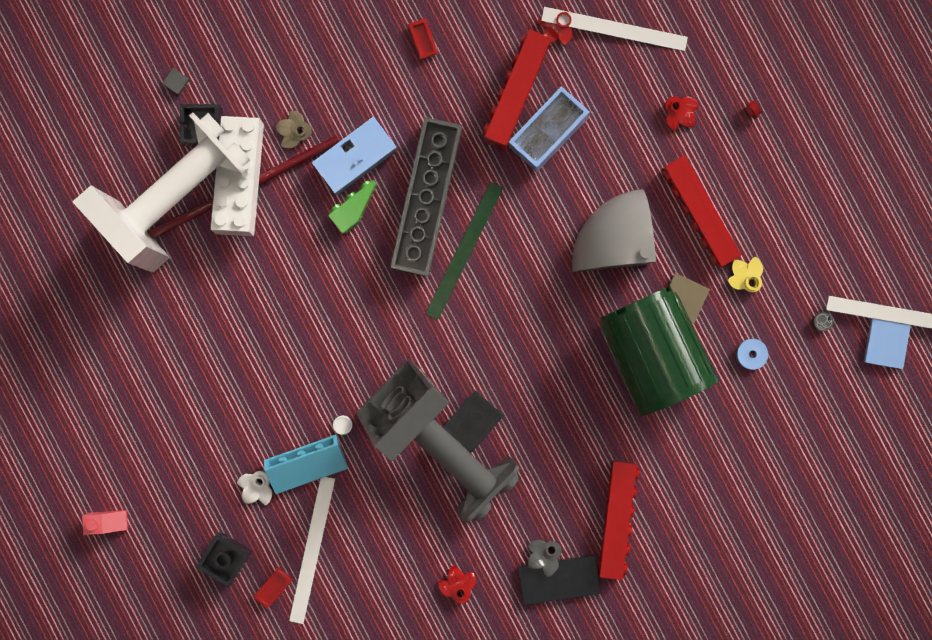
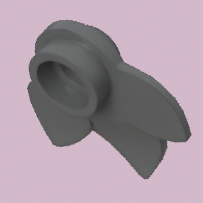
(542, 559)

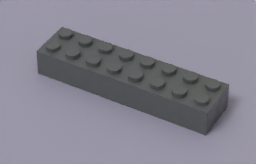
(426, 197)

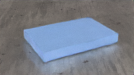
(887, 343)

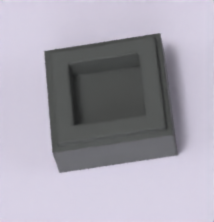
(176, 81)

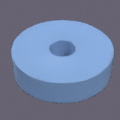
(758, 360)

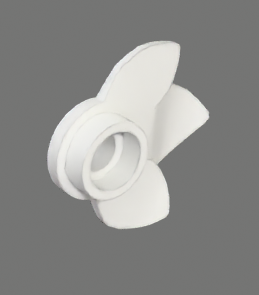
(253, 489)

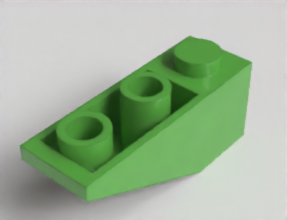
(351, 212)

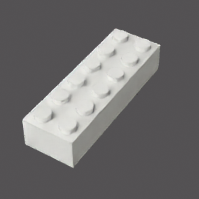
(233, 193)

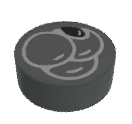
(822, 321)

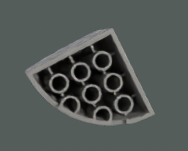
(616, 235)

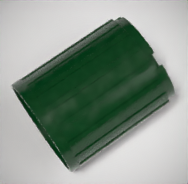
(657, 351)

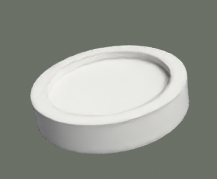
(342, 425)

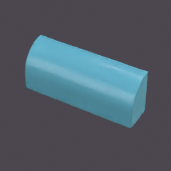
(305, 464)

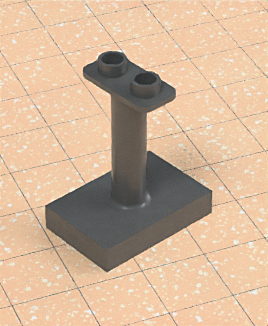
(406, 412)

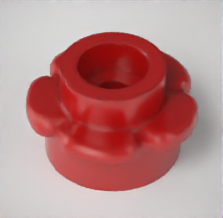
(753, 109)

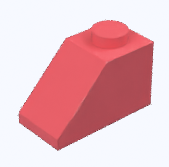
(104, 522)

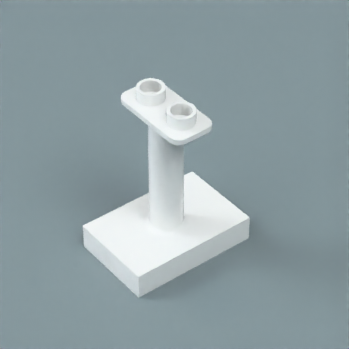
(127, 226)

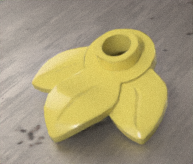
(744, 272)

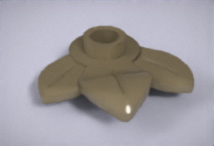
(290, 130)

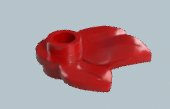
(557, 31)
(682, 114)
(455, 582)

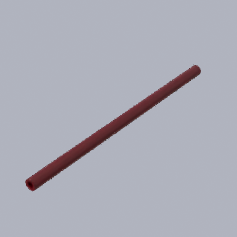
(263, 177)

